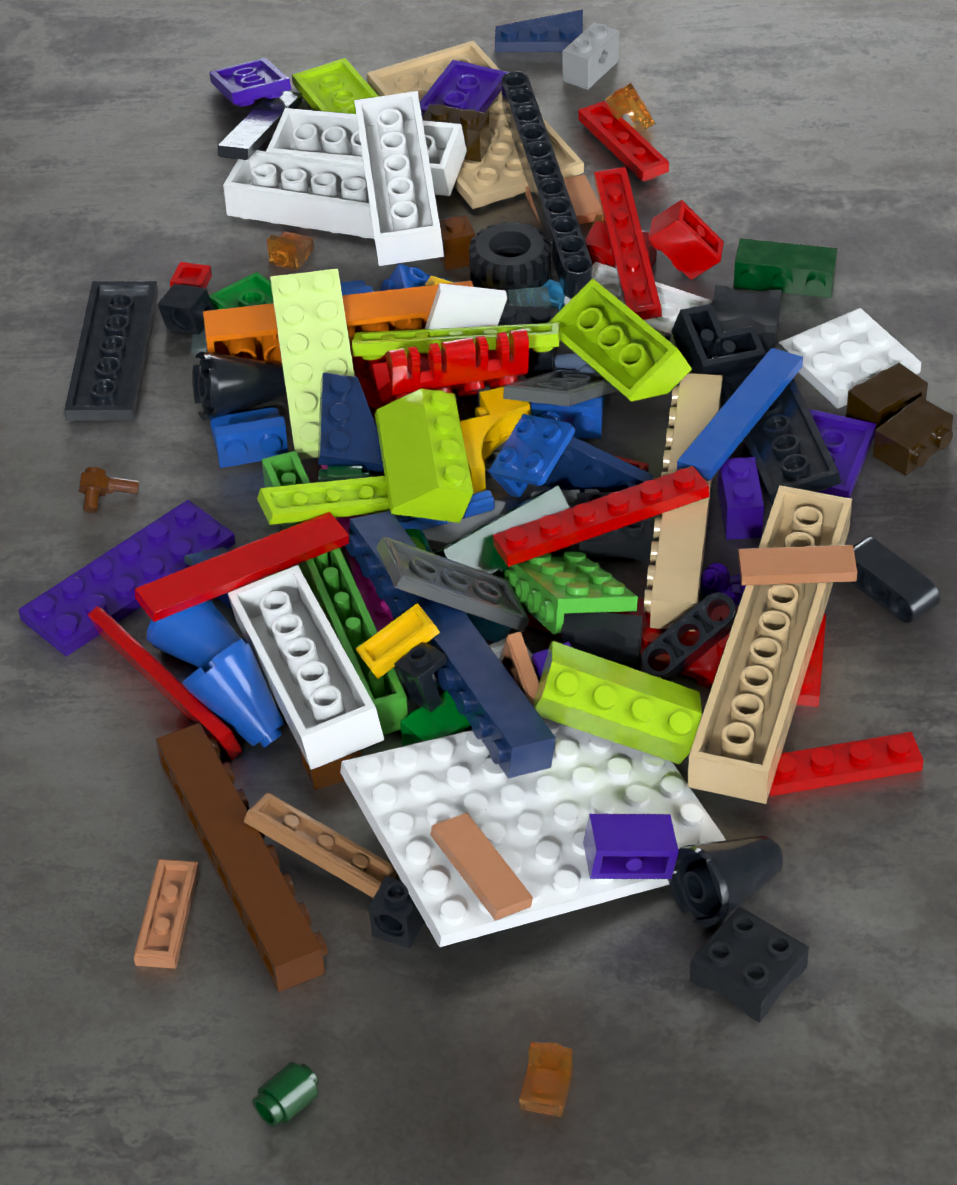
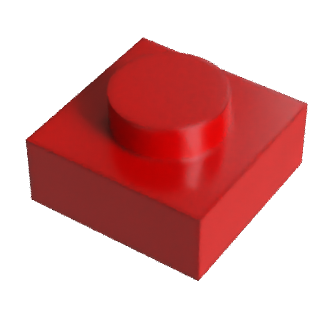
(192, 275)

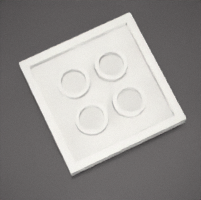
(846, 354)

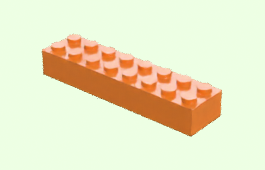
(253, 329)

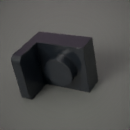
(417, 675)

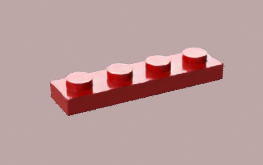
(623, 141)
(846, 763)

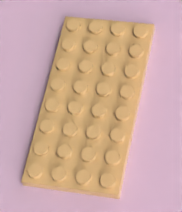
(500, 170)

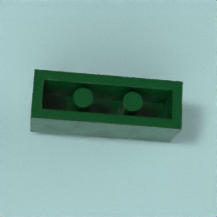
(785, 267)

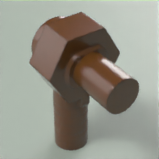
(96, 483)

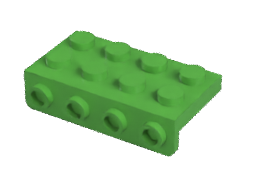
(566, 585)

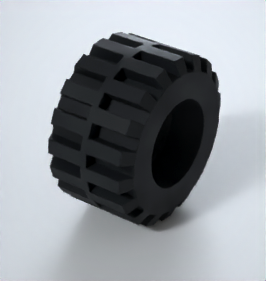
(510, 257)

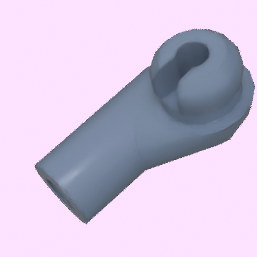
(572, 362)

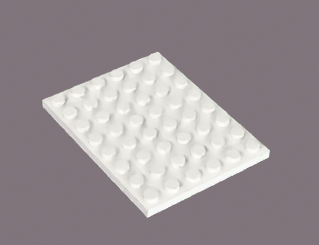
(529, 819)

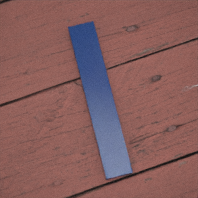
(741, 413)

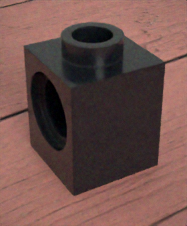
(184, 307)
(394, 914)

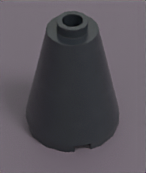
(234, 383)
(722, 875)

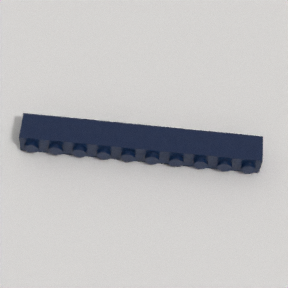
(473, 675)

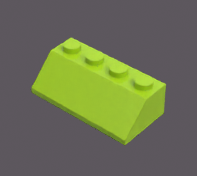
(619, 344)
(424, 456)
(618, 703)

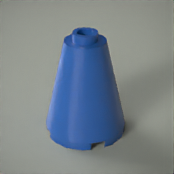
(193, 634)
(238, 694)

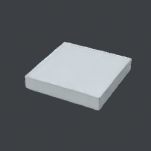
(466, 307)

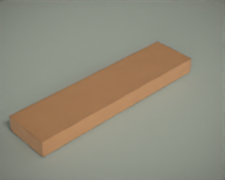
(319, 844)

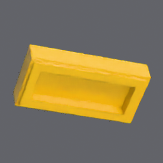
(397, 640)

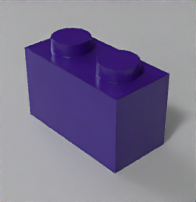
(740, 498)
(630, 846)

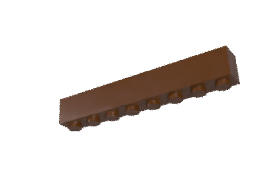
(241, 858)

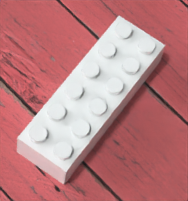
(337, 139)
(398, 179)
(300, 193)
(306, 667)

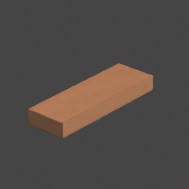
(797, 565)
(481, 866)
(166, 914)

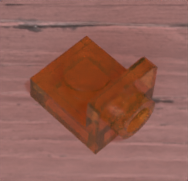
(629, 101)
(289, 249)
(547, 1078)

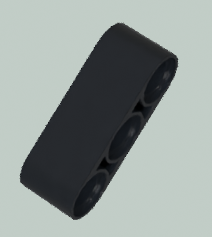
(893, 581)
(696, 619)

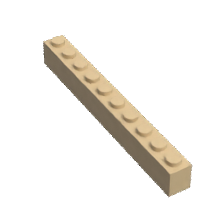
(681, 531)

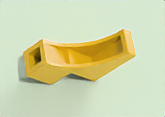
(489, 429)

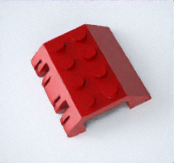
(456, 368)

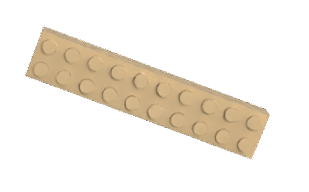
(766, 657)

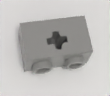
(590, 55)

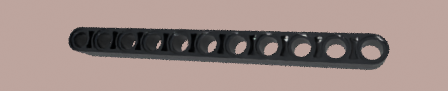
(546, 183)

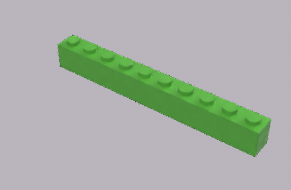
(341, 603)

